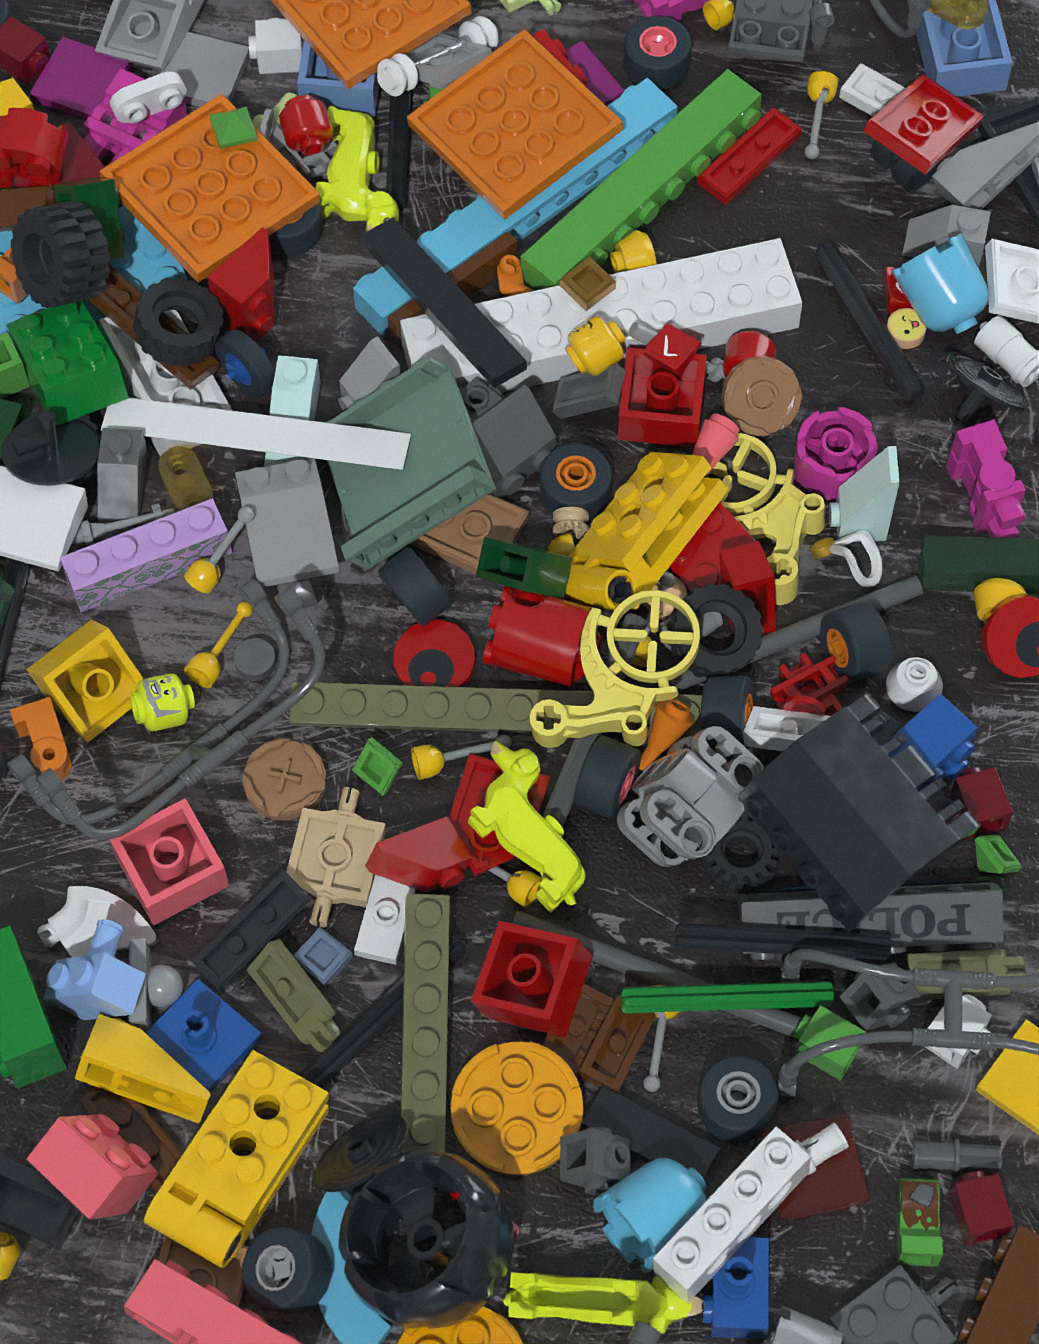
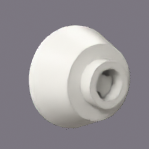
(913, 684)

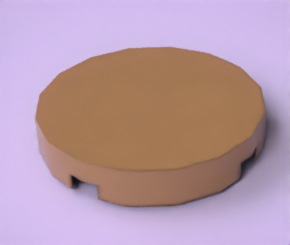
(284, 779)

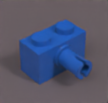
(740, 1294)

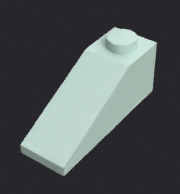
(294, 396)
(868, 498)

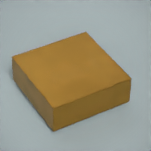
(587, 283)

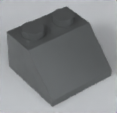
(514, 440)

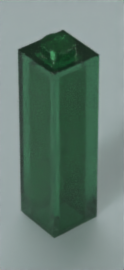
(965, 562)

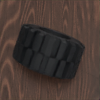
(60, 254)

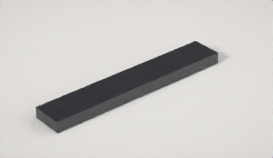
(444, 302)

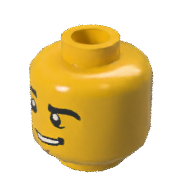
(595, 345)

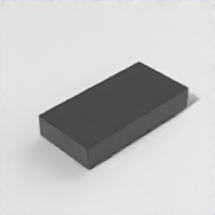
(588, 393)

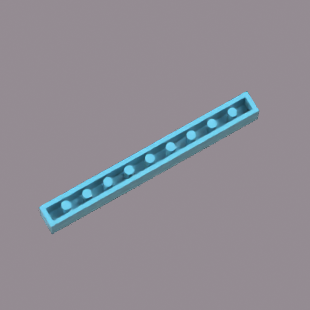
(467, 231)

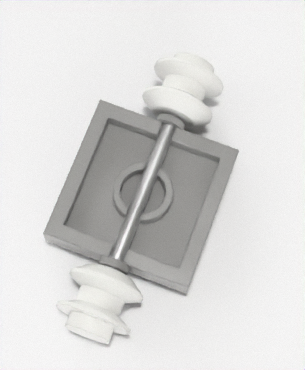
(439, 58)

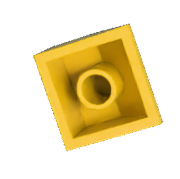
(87, 679)

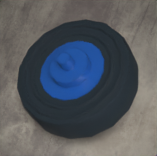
(245, 363)

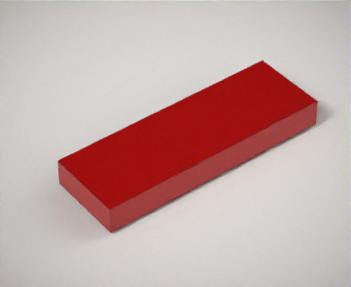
(749, 156)

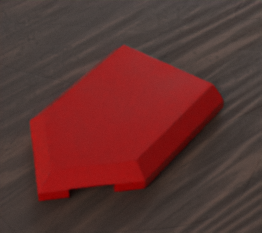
(471, 793)

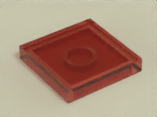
(835, 1183)

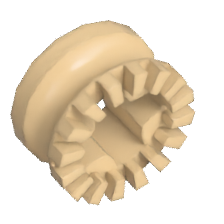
(571, 521)

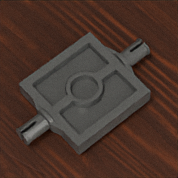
(895, 1313)

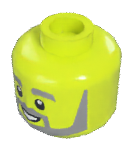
(162, 702)

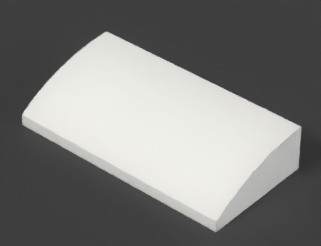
(152, 381)
(38, 520)

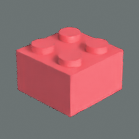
(170, 862)
(93, 1165)

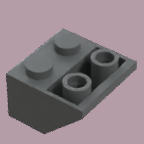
(771, 28)

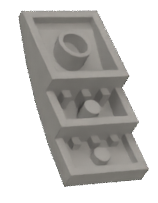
(146, 30)

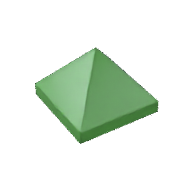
(233, 127)
(377, 766)
(995, 856)

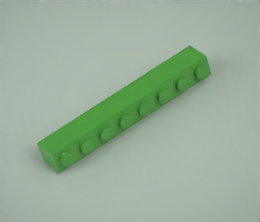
(645, 181)

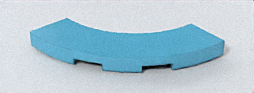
(341, 1308)

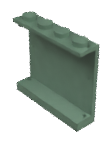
(440, 471)

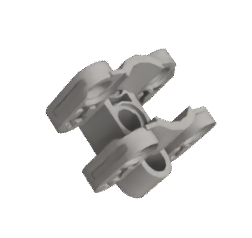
(688, 797)

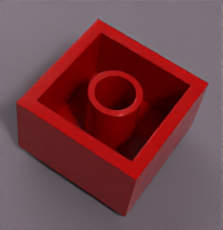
(658, 403)
(532, 978)

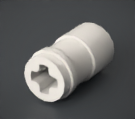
(1009, 350)

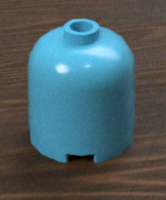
(944, 286)
(650, 1208)

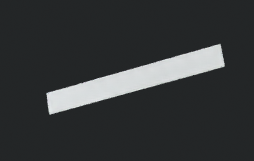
(260, 432)

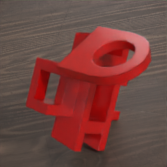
(815, 696)

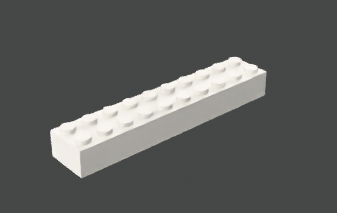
(699, 295)

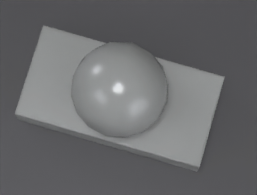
(160, 986)

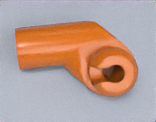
(511, 276)

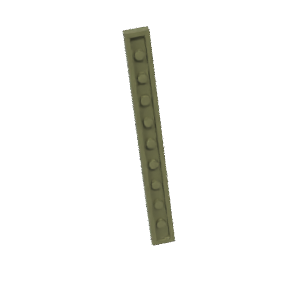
(442, 707)

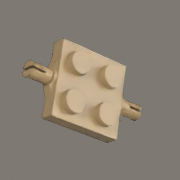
(332, 856)

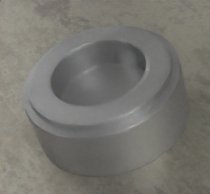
(306, 592)
(254, 659)

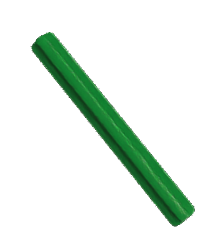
(726, 996)

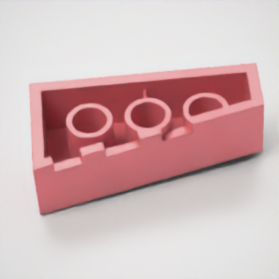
(195, 1314)

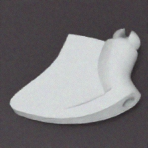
(78, 919)

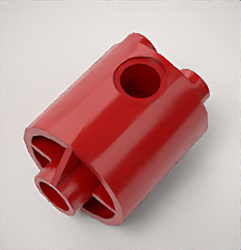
(538, 636)

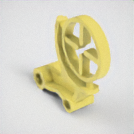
(782, 520)
(617, 703)

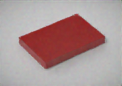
(923, 123)

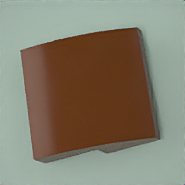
(601, 1039)

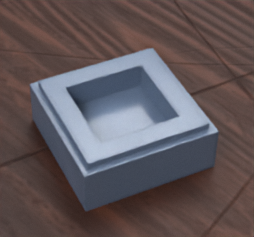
(323, 957)

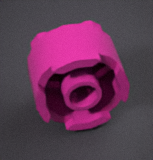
(832, 450)

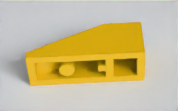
(137, 1068)

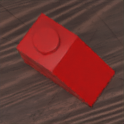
(422, 857)

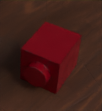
(22, 51)
(984, 798)
(981, 1208)

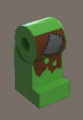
(918, 1223)

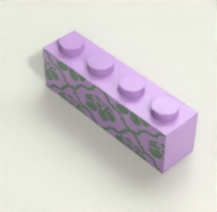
(144, 555)

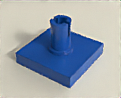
(204, 1035)

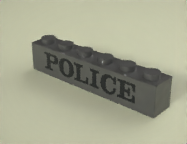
(910, 916)

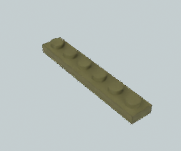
(425, 1021)

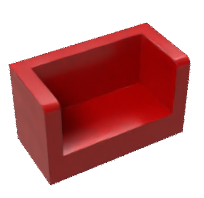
(749, 571)

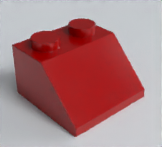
(247, 287)

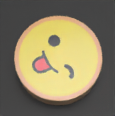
(906, 328)

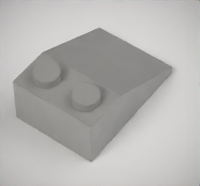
(290, 522)

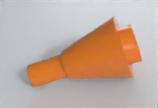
(669, 723)

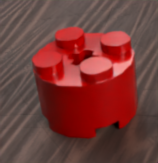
(30, 149)

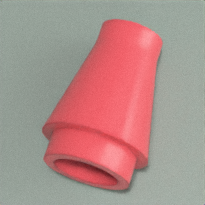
(716, 439)

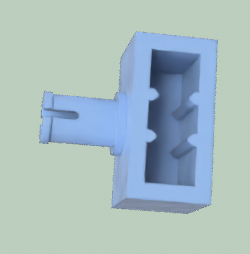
(95, 980)

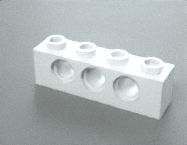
(731, 1214)

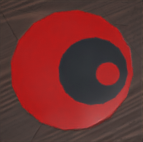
(1013, 636)
(434, 655)

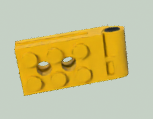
(642, 529)
(218, 1196)

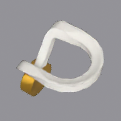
(828, 545)

